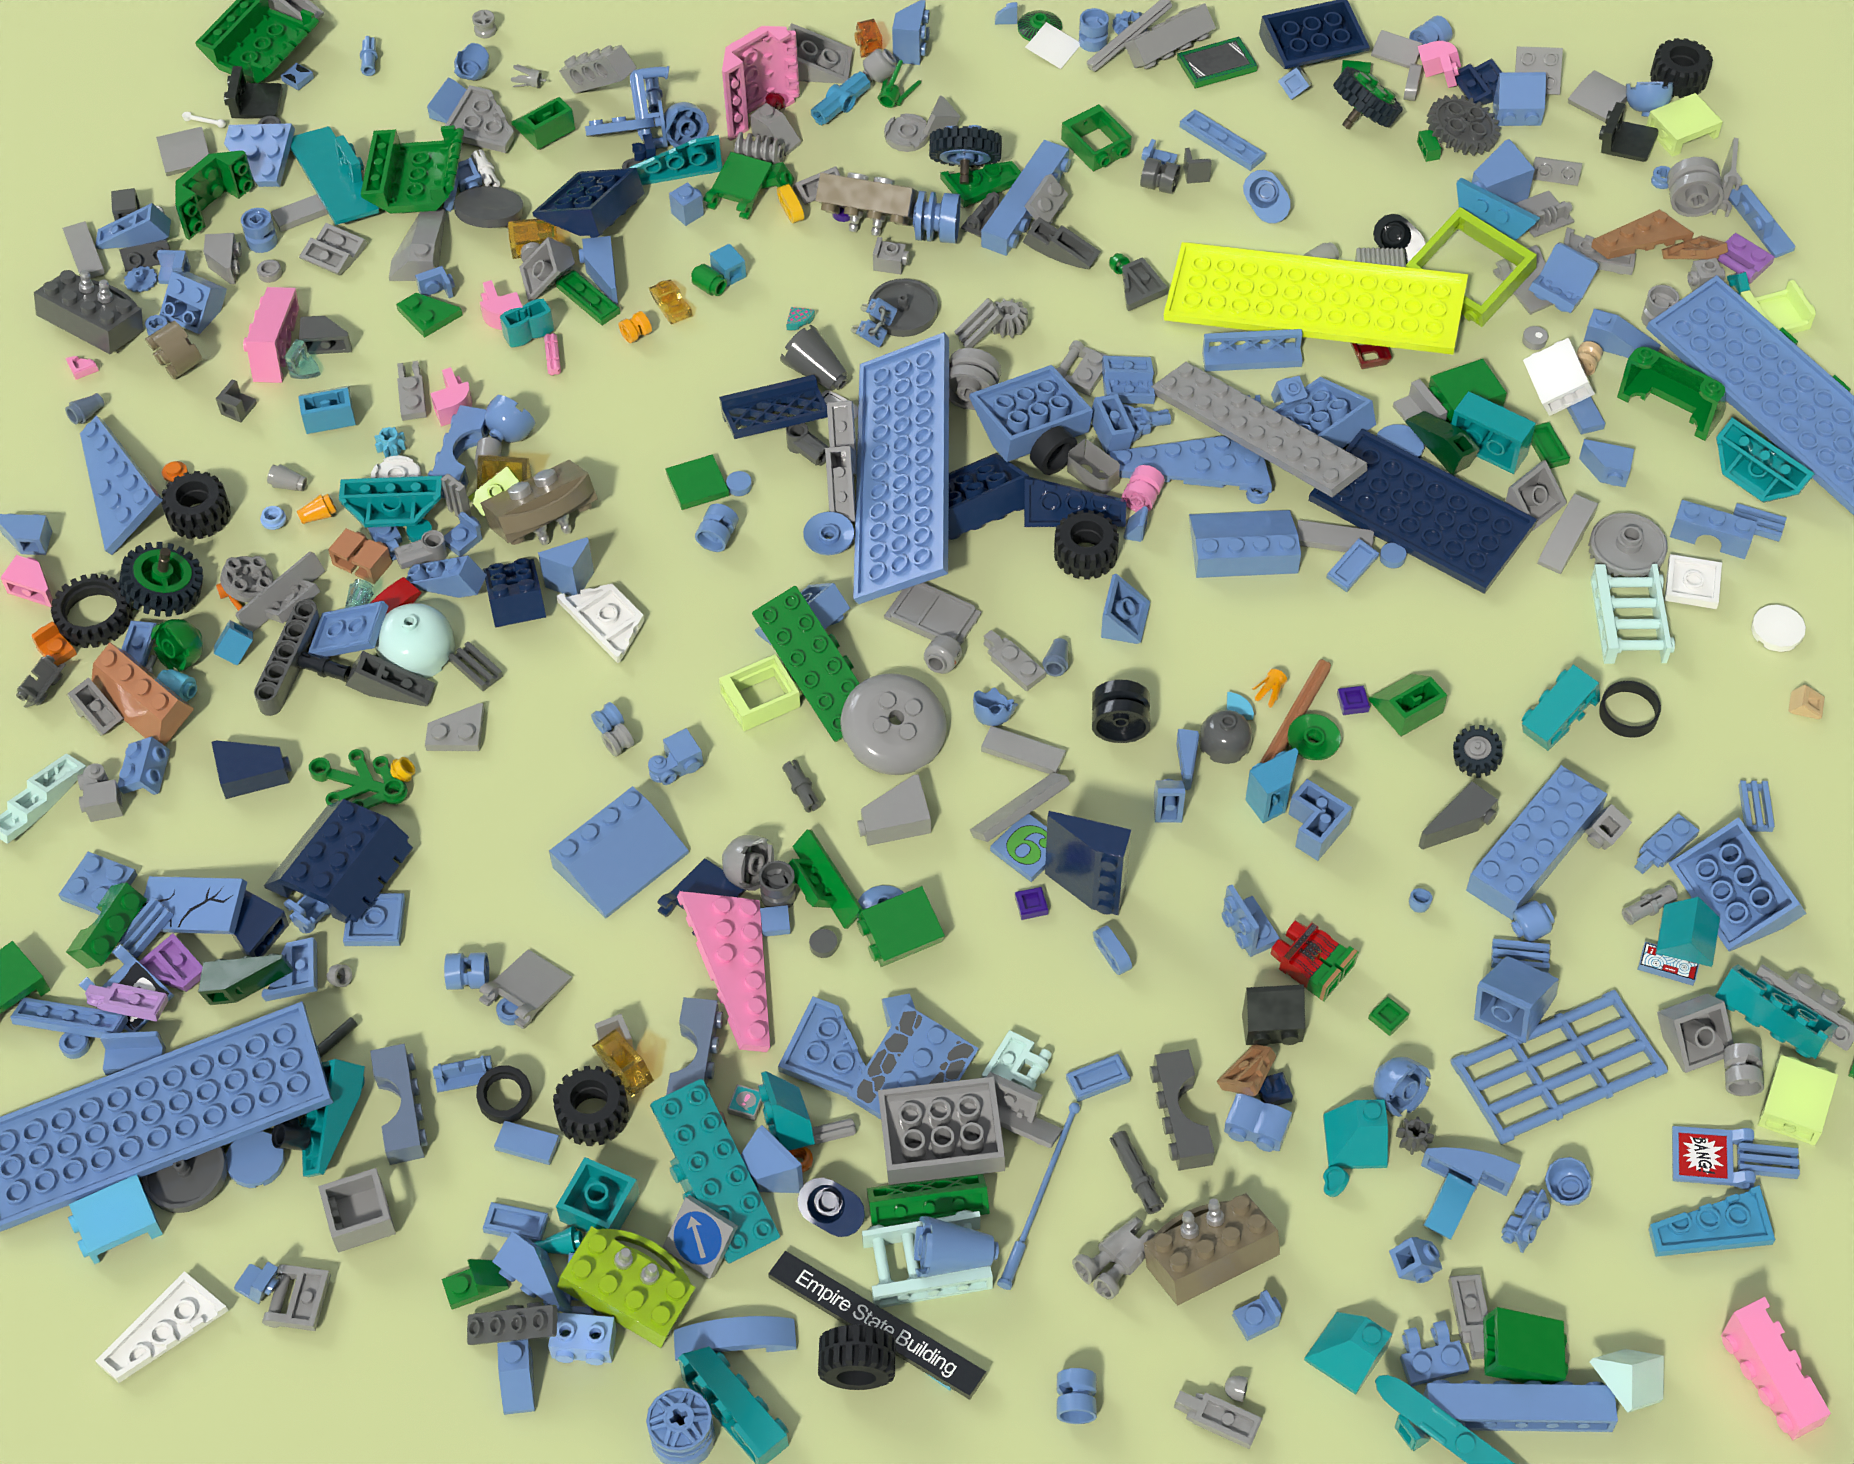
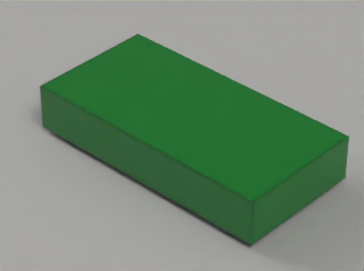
(1549, 446)

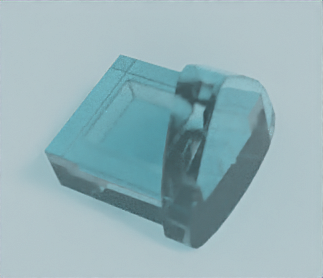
(300, 363)

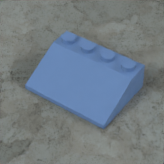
(1028, 406)
(1331, 412)
(1244, 543)
(617, 852)
(1738, 885)

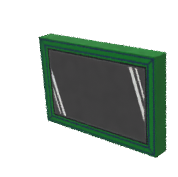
(1217, 62)

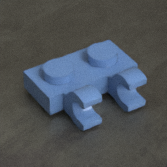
(1435, 1362)

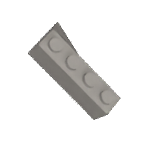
(1169, 35)

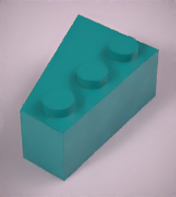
(1560, 707)

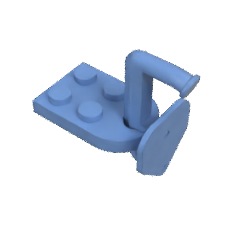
(644, 120)

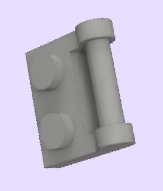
(1088, 371)
(305, 1299)

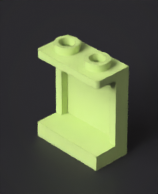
(1683, 122)
(1784, 308)
(1798, 1100)

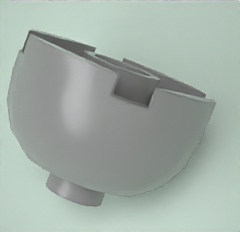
(744, 860)

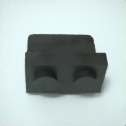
(251, 99)
(1626, 138)

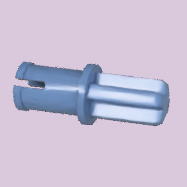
(368, 56)
(653, 94)

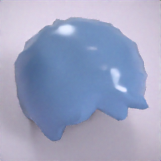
(472, 62)
(992, 707)

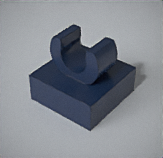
(645, 150)
(1275, 1090)

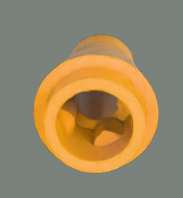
(317, 509)

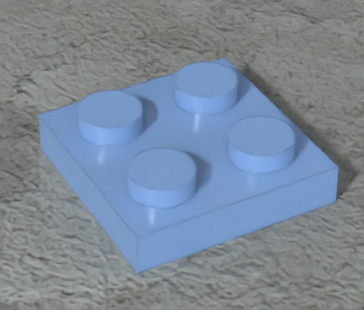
(93, 880)

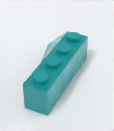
(1776, 1012)
(734, 1405)

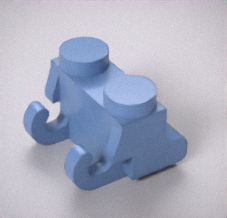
(306, 912)

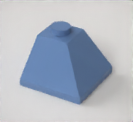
(772, 1164)

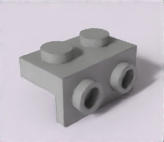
(1046, 199)

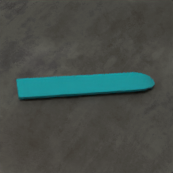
(1437, 1422)

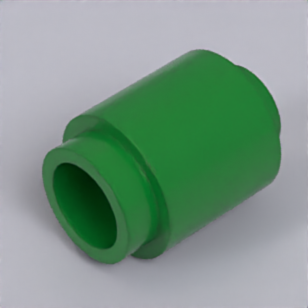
(708, 280)

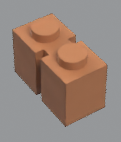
(355, 550)

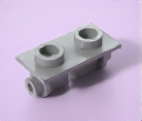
(1556, 171)

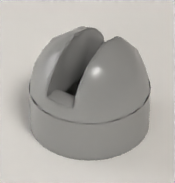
(341, 970)
(1236, 1387)

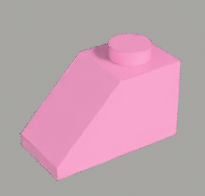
(27, 580)

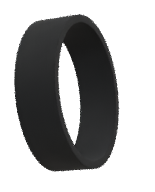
(1625, 730)

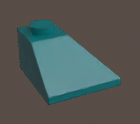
(1357, 1135)
(1349, 1349)

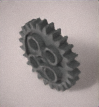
(1463, 125)

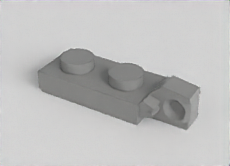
(1013, 661)
(1469, 1310)
(1219, 1417)

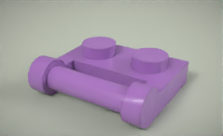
(1745, 257)

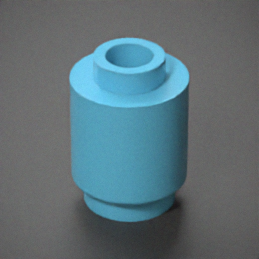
(180, 683)

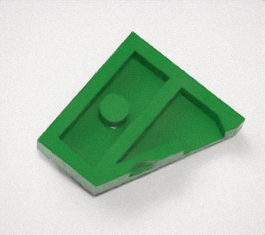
(427, 313)

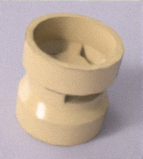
(1589, 356)

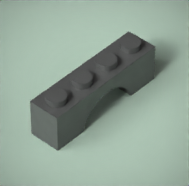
(1190, 1141)

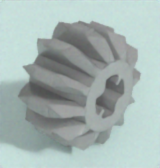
(1014, 318)

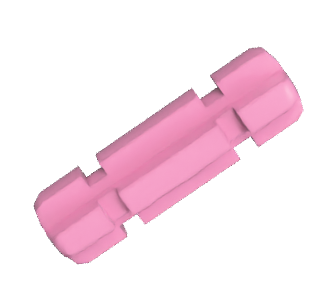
(552, 354)

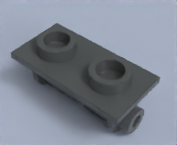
(981, 215)
(142, 254)
(35, 690)

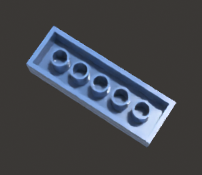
(1536, 842)

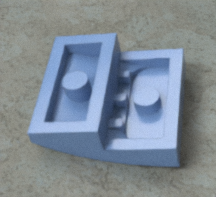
(1129, 378)

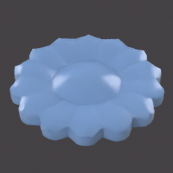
(140, 279)

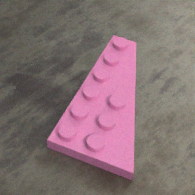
(732, 952)

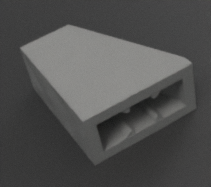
(896, 814)

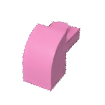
(1440, 58)
(494, 306)
(447, 401)

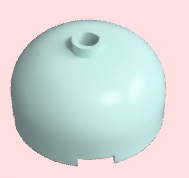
(416, 639)

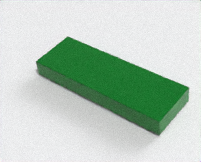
(588, 297)

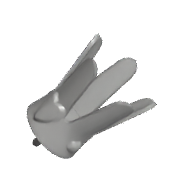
(534, 78)

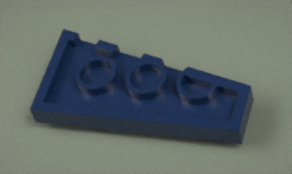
(1050, 502)

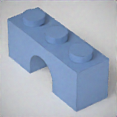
(1731, 530)

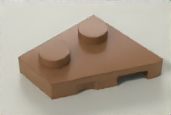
(1696, 248)
(1248, 1071)

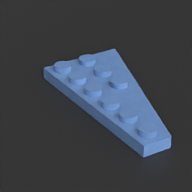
(1200, 462)
(118, 485)

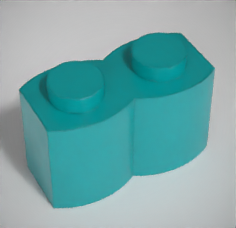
(528, 322)

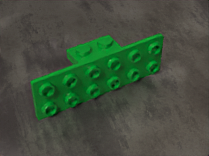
(809, 656)

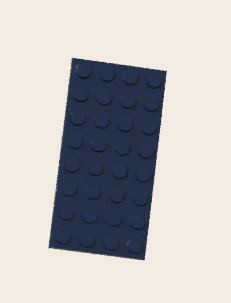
(1429, 513)

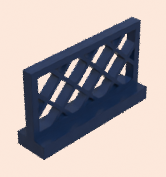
(765, 400)

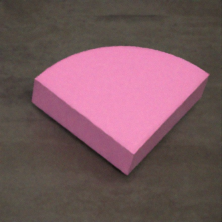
(81, 367)

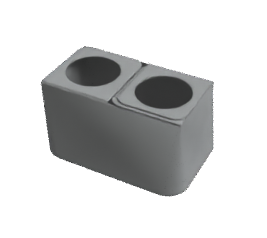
(1098, 461)

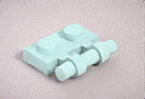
(1011, 1057)

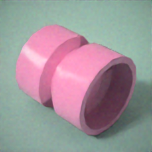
(1143, 488)

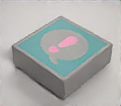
(745, 1102)

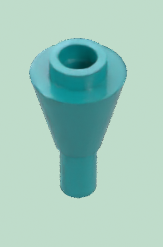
(562, 1242)

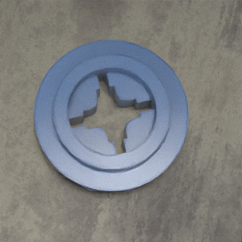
(1121, 21)

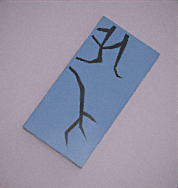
(198, 903)

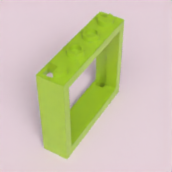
(1492, 239)

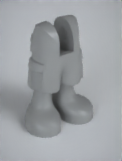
(1120, 1248)

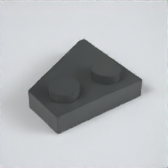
(1141, 284)

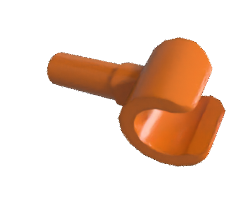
(223, 594)

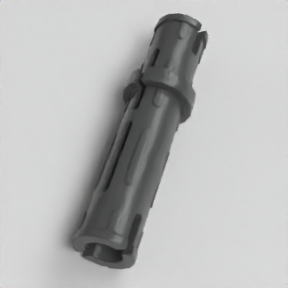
(1141, 1182)

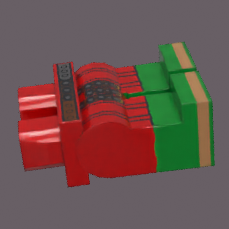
(1314, 959)

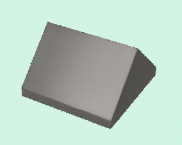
(1537, 494)

